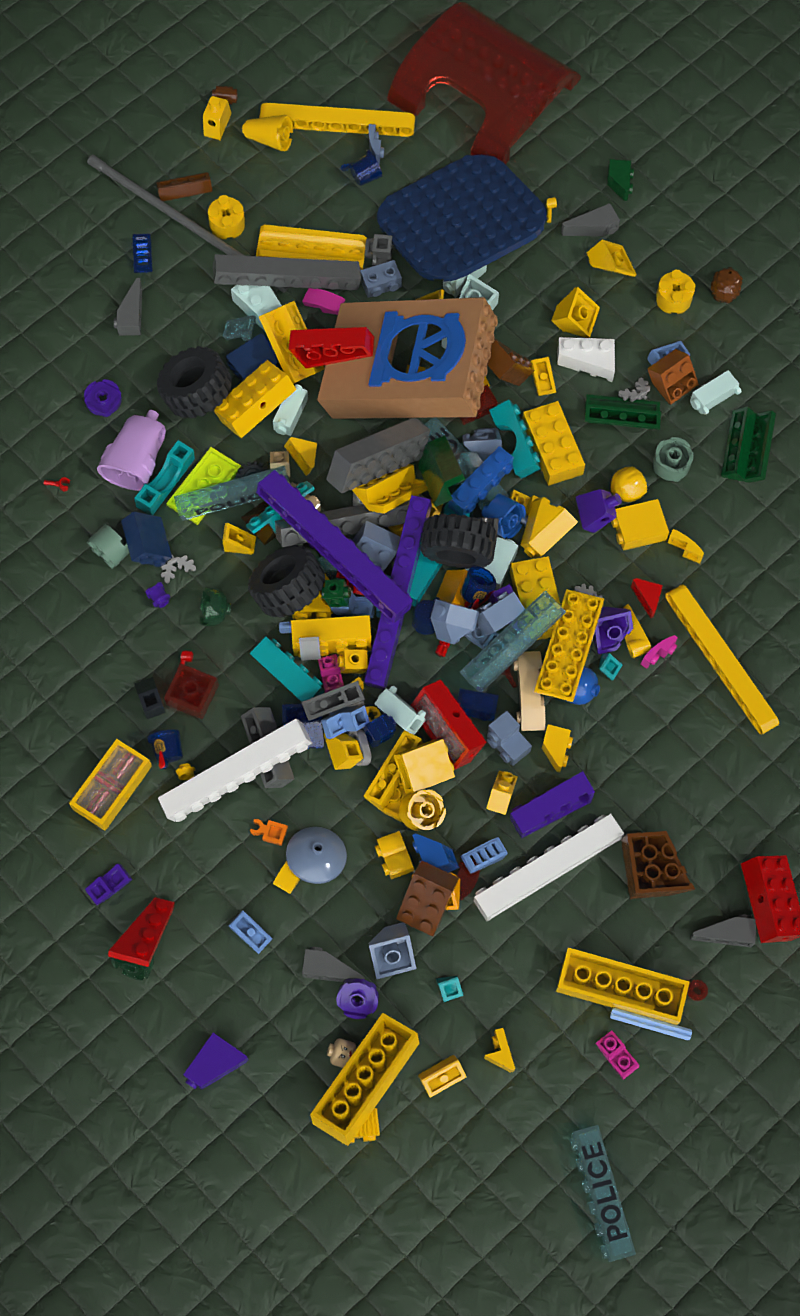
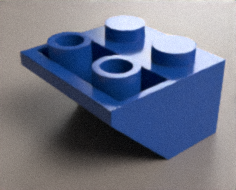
(435, 853)

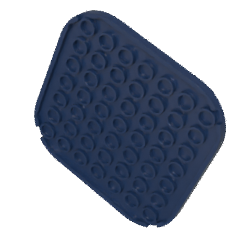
(461, 217)

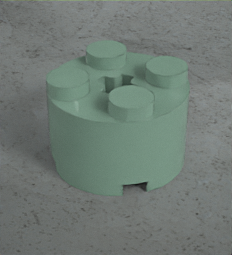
(672, 459)
(108, 545)

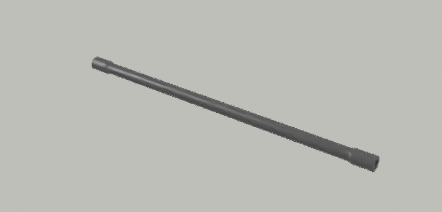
(165, 208)

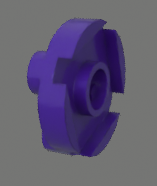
(101, 388)
(361, 988)

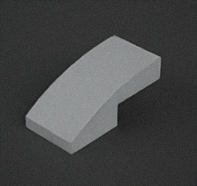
(309, 648)

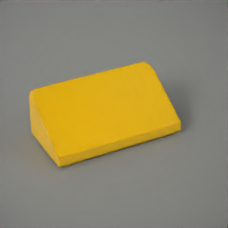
(442, 1075)

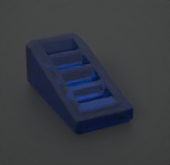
(142, 241)

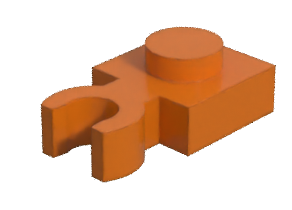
(272, 832)

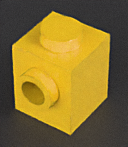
(353, 661)

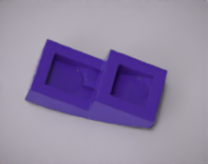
(109, 884)

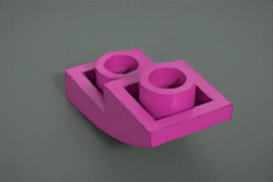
(322, 299)
(661, 649)
(330, 673)
(617, 1055)

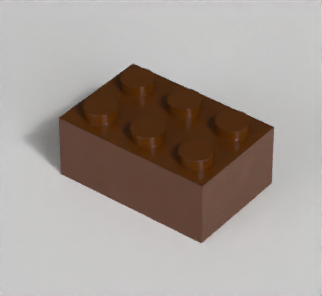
(427, 898)

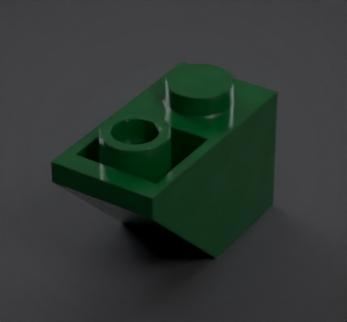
(619, 177)

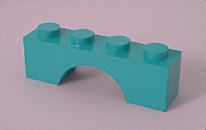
(507, 419)
(155, 492)

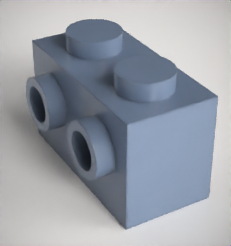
(381, 279)

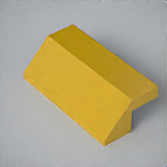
(277, 327)
(390, 490)
(387, 788)

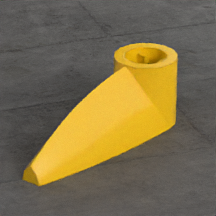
(636, 640)

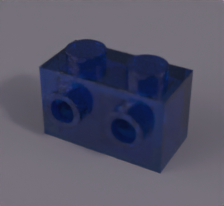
(478, 704)

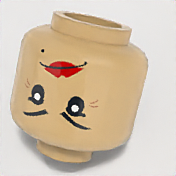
(341, 1052)

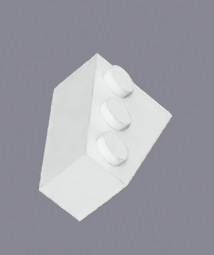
(588, 355)

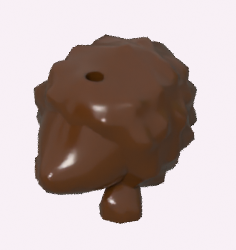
(726, 285)

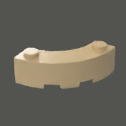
(531, 703)

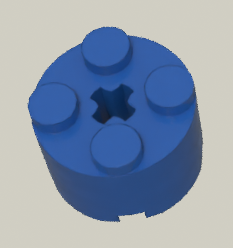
(509, 514)

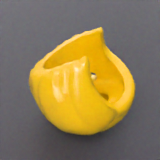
(629, 484)

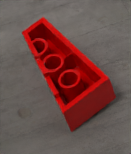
(330, 345)

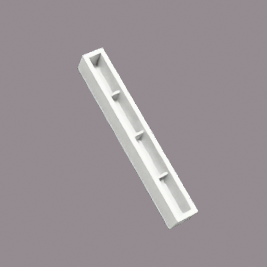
(235, 770)
(548, 867)

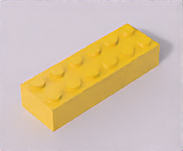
(622, 986)
(365, 1079)

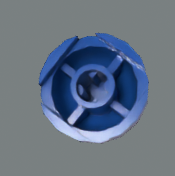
(587, 687)

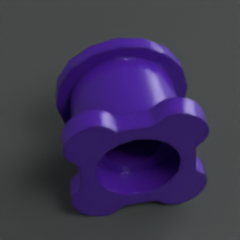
(158, 595)

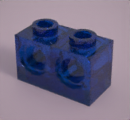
(380, 730)

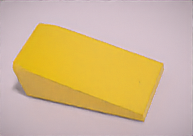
(543, 376)

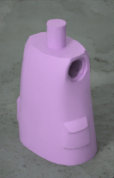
(133, 453)

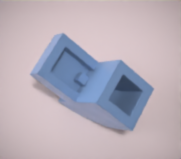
(357, 607)
(344, 720)

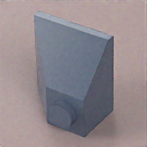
(392, 951)

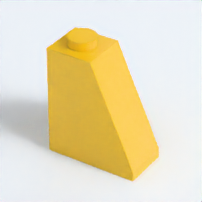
(545, 527)

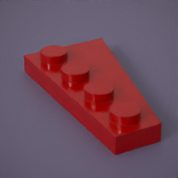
(143, 935)

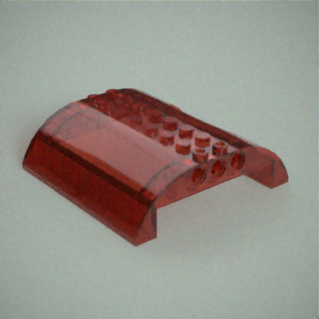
(489, 66)

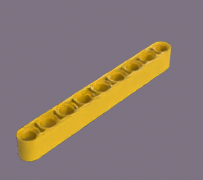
(342, 119)
(722, 659)

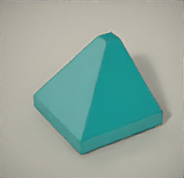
(609, 665)
(449, 987)

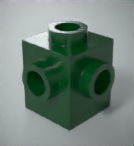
(336, 593)

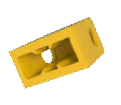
(218, 112)

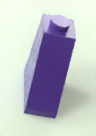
(213, 1062)

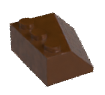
(508, 364)
(653, 866)

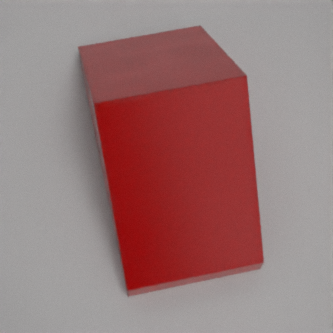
(648, 594)

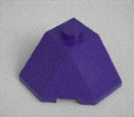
(612, 628)

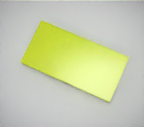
(210, 470)

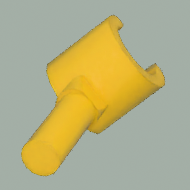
(550, 203)

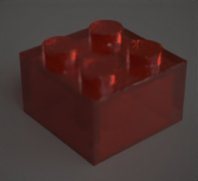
(191, 691)

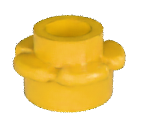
(185, 771)

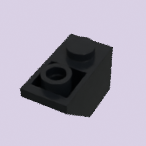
(149, 698)

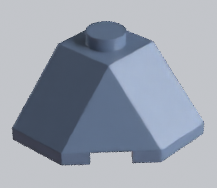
(483, 442)
(452, 621)

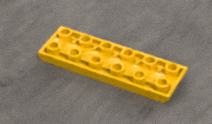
(310, 244)
(569, 646)

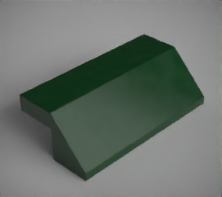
(622, 413)
(748, 445)
(439, 470)

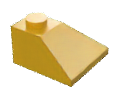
(610, 258)
(576, 314)

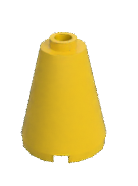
(270, 131)

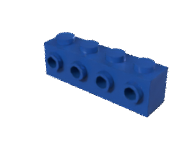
(481, 482)

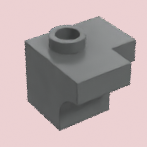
(379, 249)

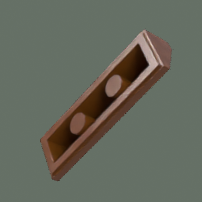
(184, 186)

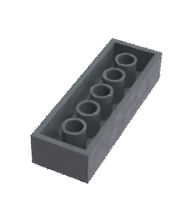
(378, 455)

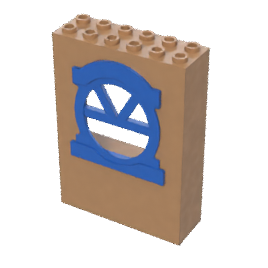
(447, 389)

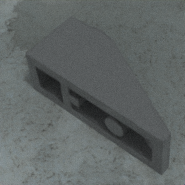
(594, 223)
(130, 311)
(333, 700)
(734, 931)
(324, 966)

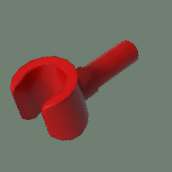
(58, 483)
(186, 656)

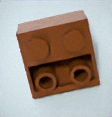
(673, 375)

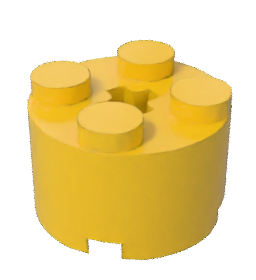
(226, 217)
(675, 292)
(426, 801)

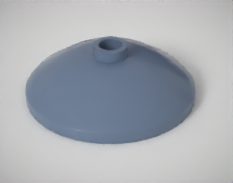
(316, 865)

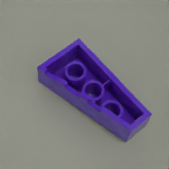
(552, 805)

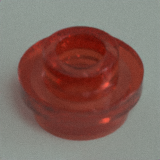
(697, 984)

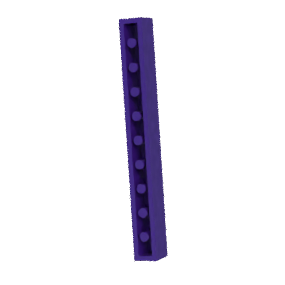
(334, 546)
(403, 575)

